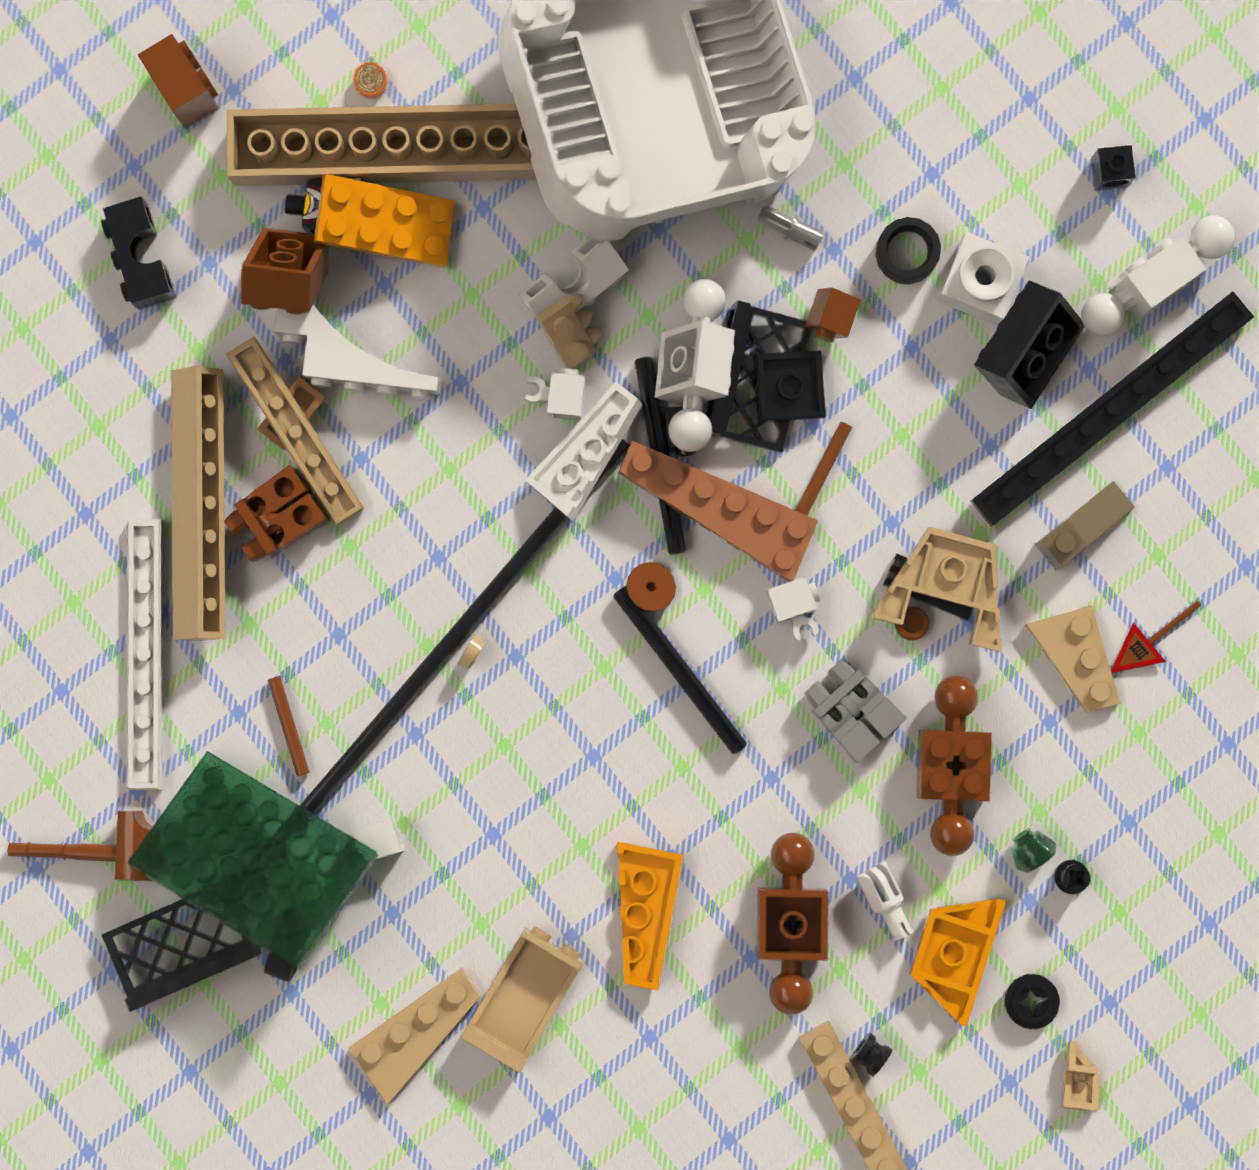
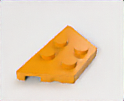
(956, 953)

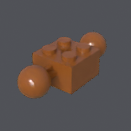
(952, 831)
(791, 990)

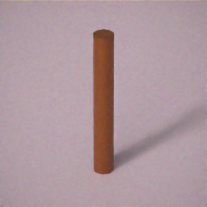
(823, 468)
(288, 726)

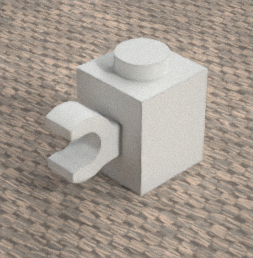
(563, 396)
(792, 602)

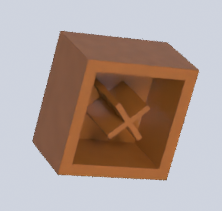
(175, 75)

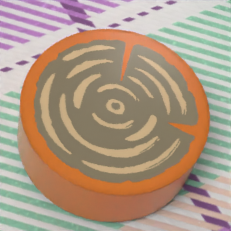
(370, 80)

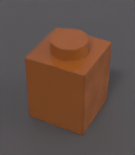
(832, 314)

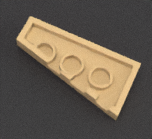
(409, 1037)

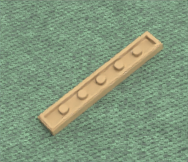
(294, 431)

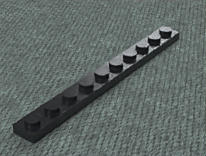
(1112, 409)

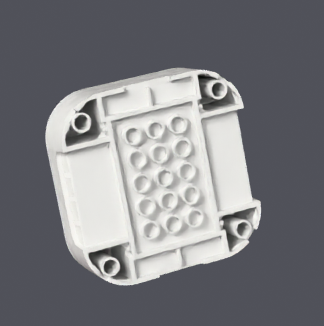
(655, 106)

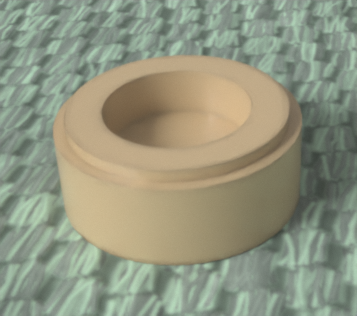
(471, 652)

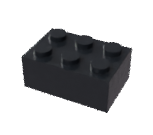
(1029, 344)

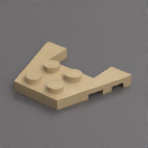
(952, 571)

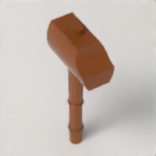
(130, 833)

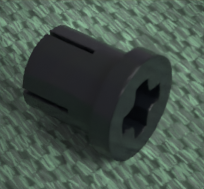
(1062, 878)

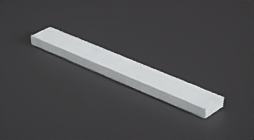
(144, 655)

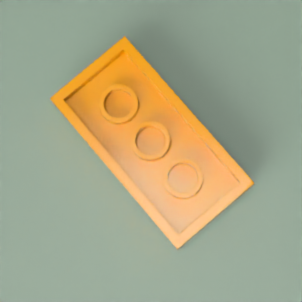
(384, 221)

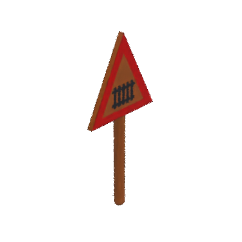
(1139, 651)

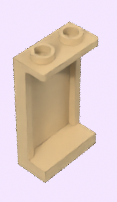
(523, 998)

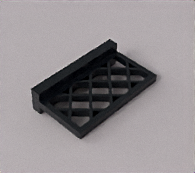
(720, 409)
(183, 975)

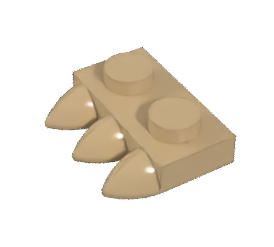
(568, 330)

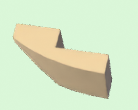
(1080, 1081)

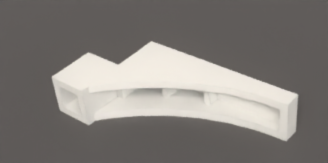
(337, 361)

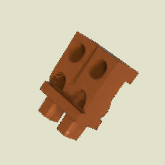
(273, 515)

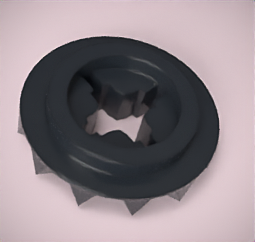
(1044, 1011)

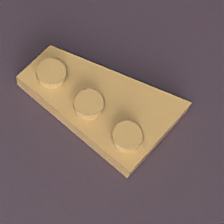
(1079, 656)

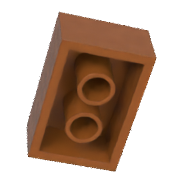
(284, 271)

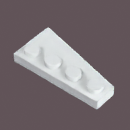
(582, 455)

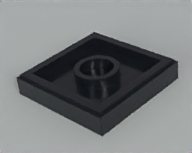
(789, 386)

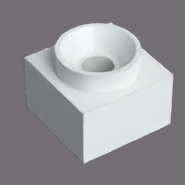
(998, 263)

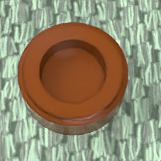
(914, 625)

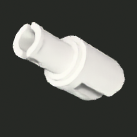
(885, 898)

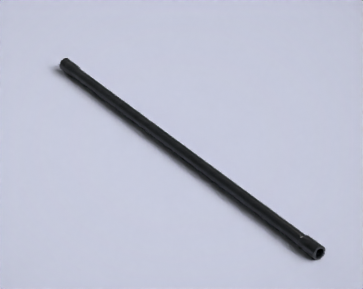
(442, 651)

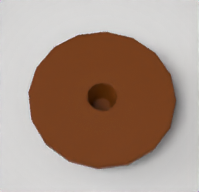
(651, 586)

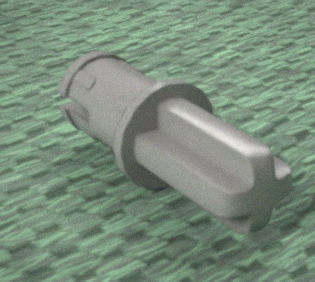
(791, 227)

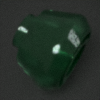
(1032, 850)

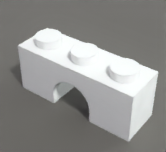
(598, 270)

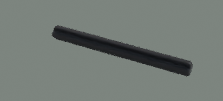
(658, 442)
(681, 672)

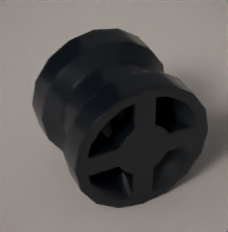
(871, 1054)

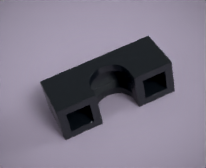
(128, 226)

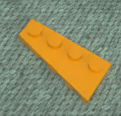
(648, 900)

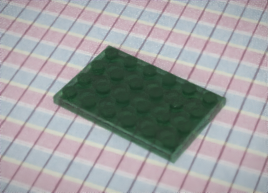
(253, 860)

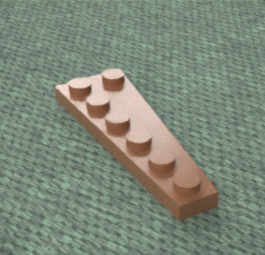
(746, 520)

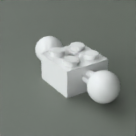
(1154, 281)
(695, 364)

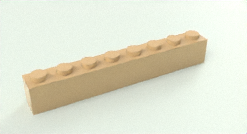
(198, 504)

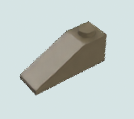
(1084, 526)

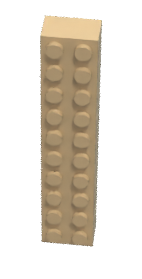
(377, 144)

